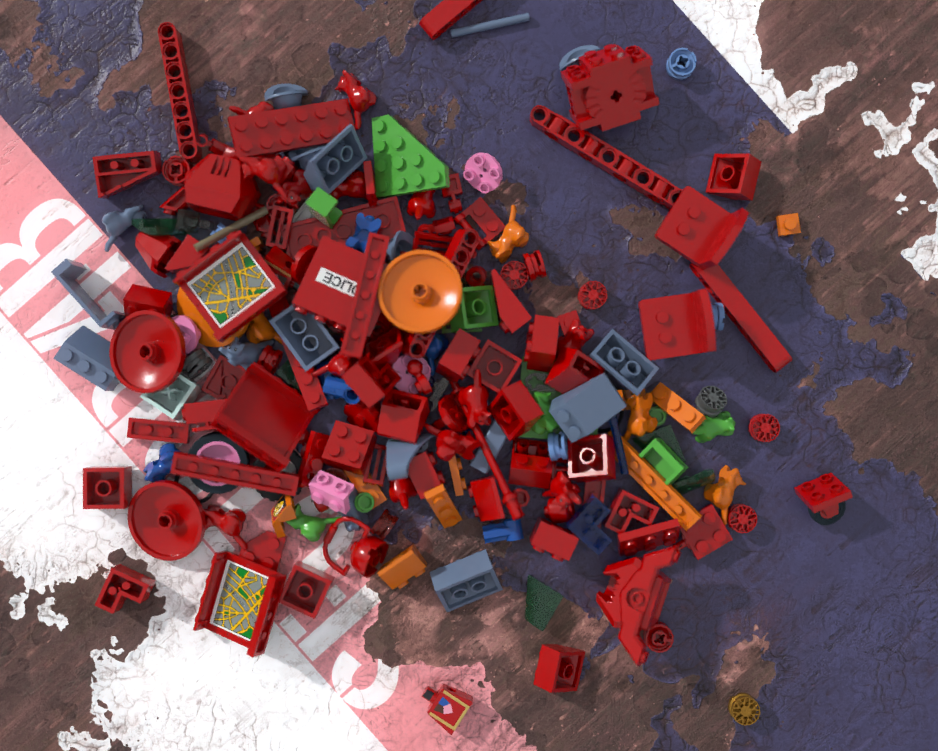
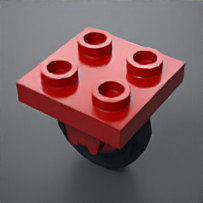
(824, 498)

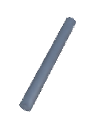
(490, 25)

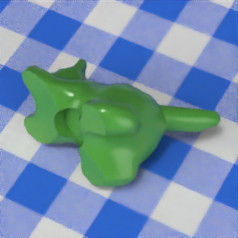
(546, 421)
(718, 426)
(310, 526)

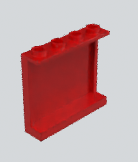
(264, 416)

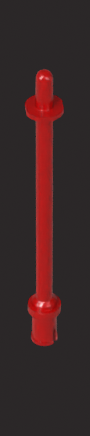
(509, 497)

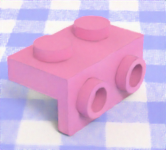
(331, 491)

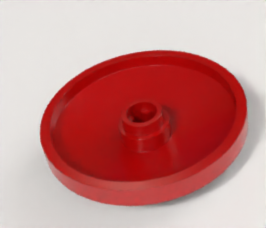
(147, 351)
(166, 520)

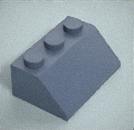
(335, 161)
(304, 337)
(89, 357)
(624, 362)
(465, 580)

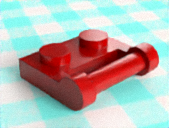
(484, 218)

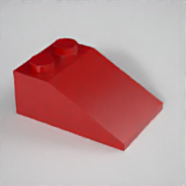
(509, 309)

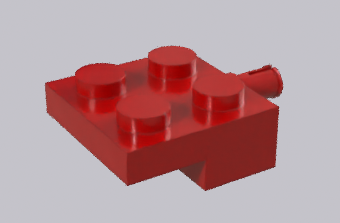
(705, 535)

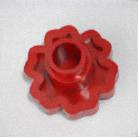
(362, 416)

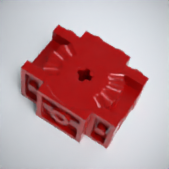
(610, 87)

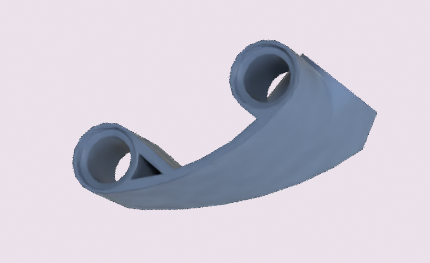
(401, 453)

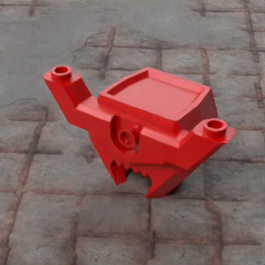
(218, 189)
(637, 597)

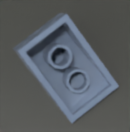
(586, 407)

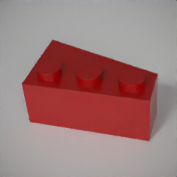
(124, 171)

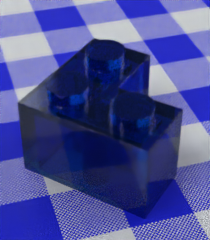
(585, 524)

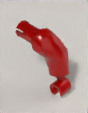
(218, 147)

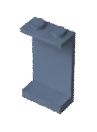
(66, 274)

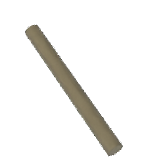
(229, 229)

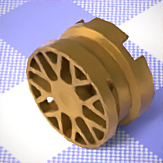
(743, 708)

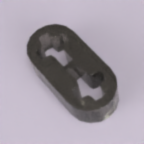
(539, 387)

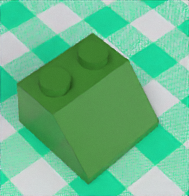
(476, 309)

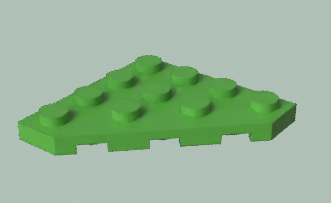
(403, 162)

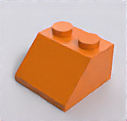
(402, 567)

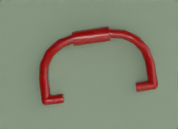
(330, 534)

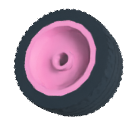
(219, 447)

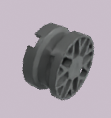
(196, 364)
(710, 401)

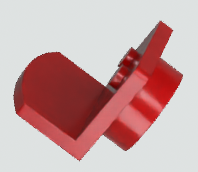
(700, 228)
(677, 325)

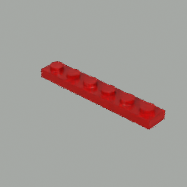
(364, 295)
(308, 384)
(234, 473)

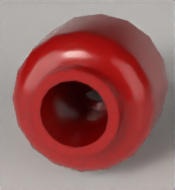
(556, 516)

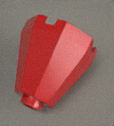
(157, 251)

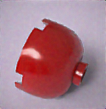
(367, 554)

